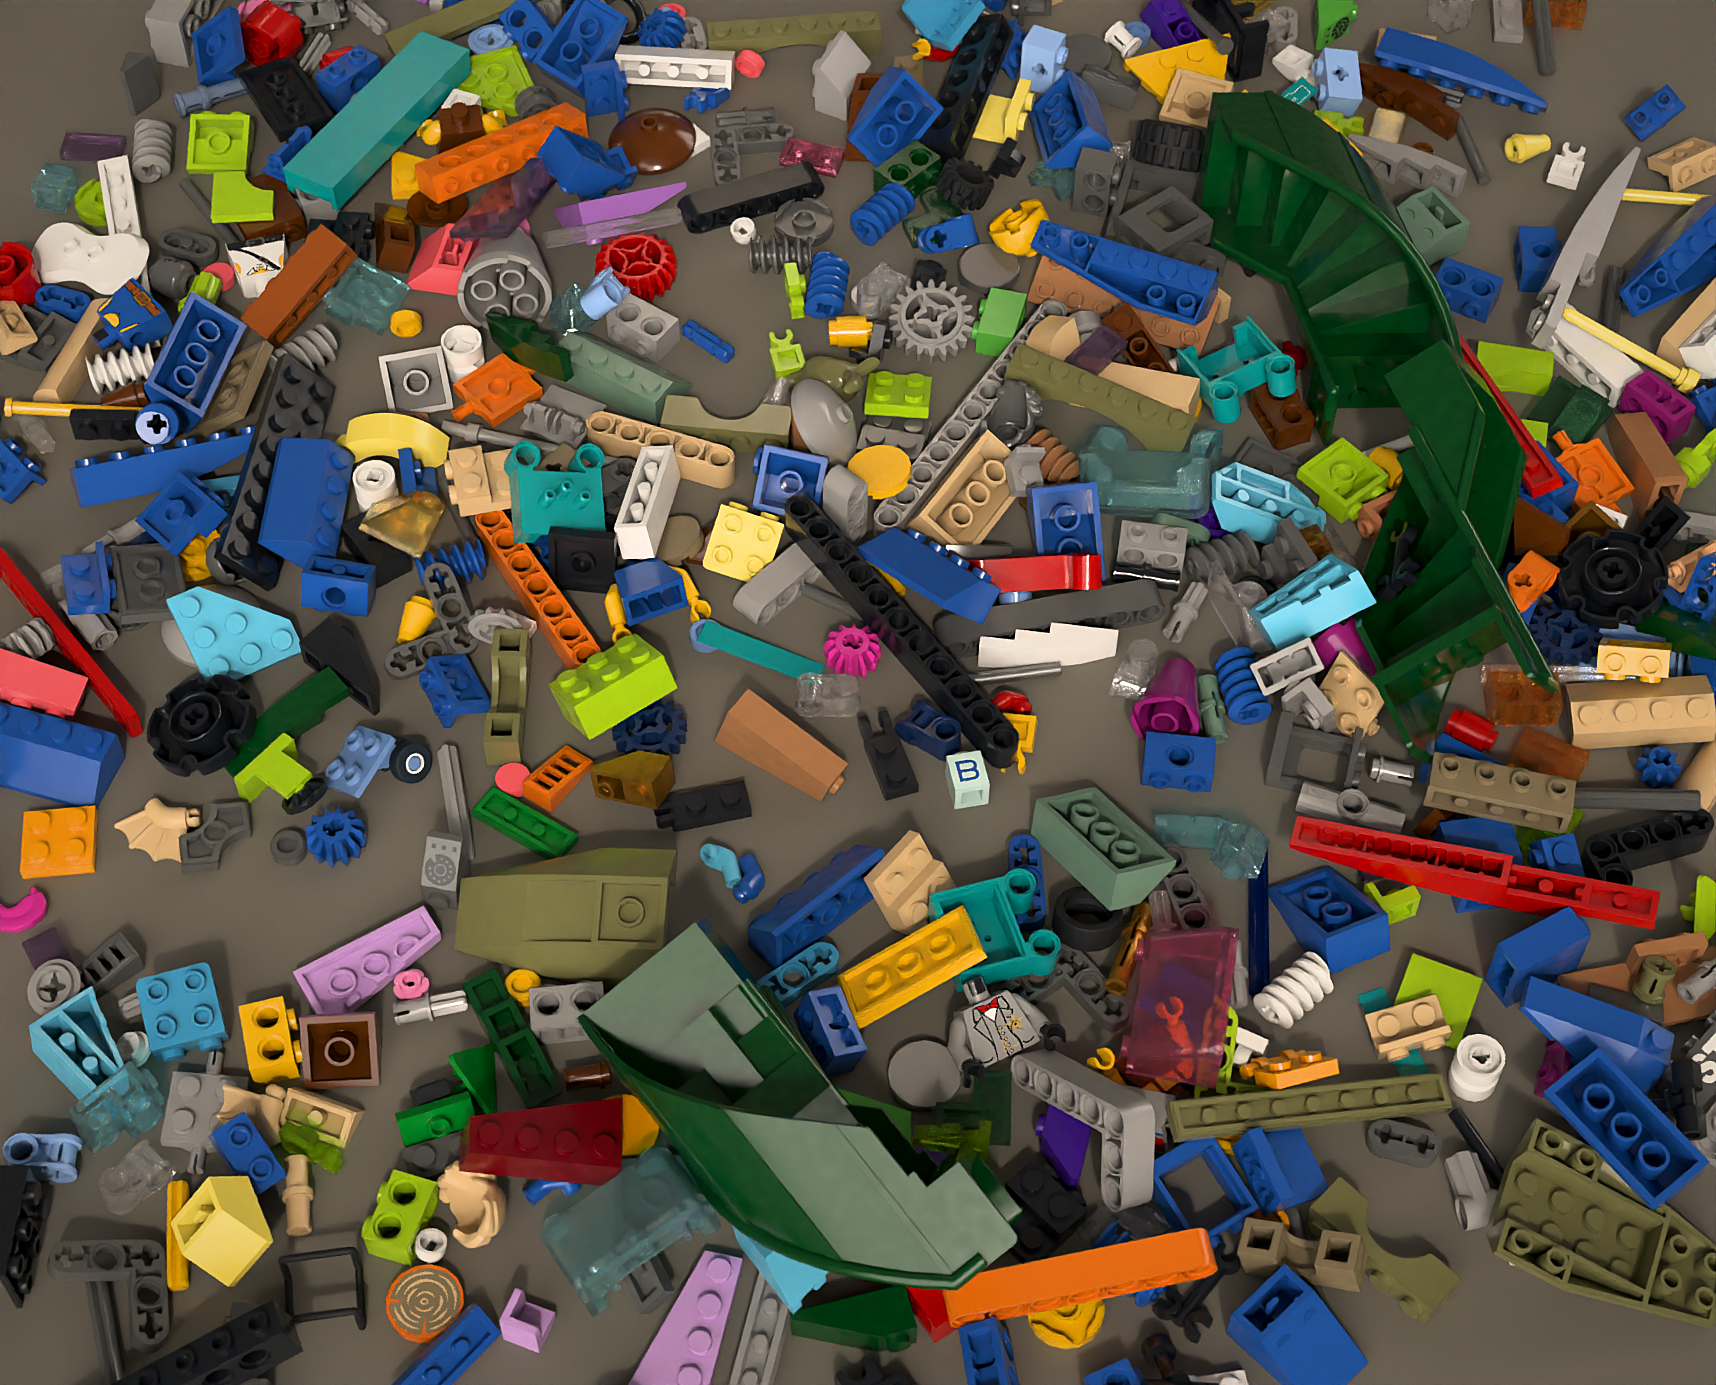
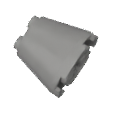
(505, 280)

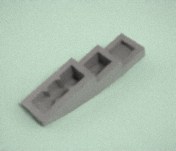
(1420, 169)

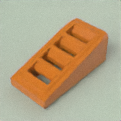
(551, 798)

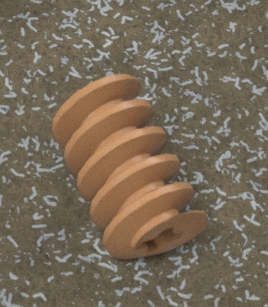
(1058, 464)

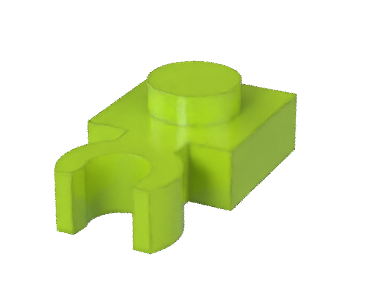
(1346, 126)
(794, 286)
(784, 355)

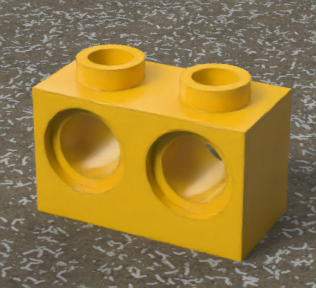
(265, 1042)

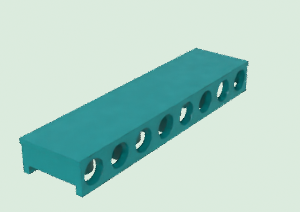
(378, 119)

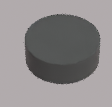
(288, 848)

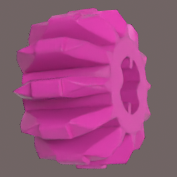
(852, 651)

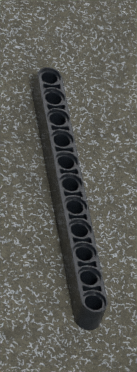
(863, 591)

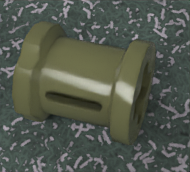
(1654, 979)

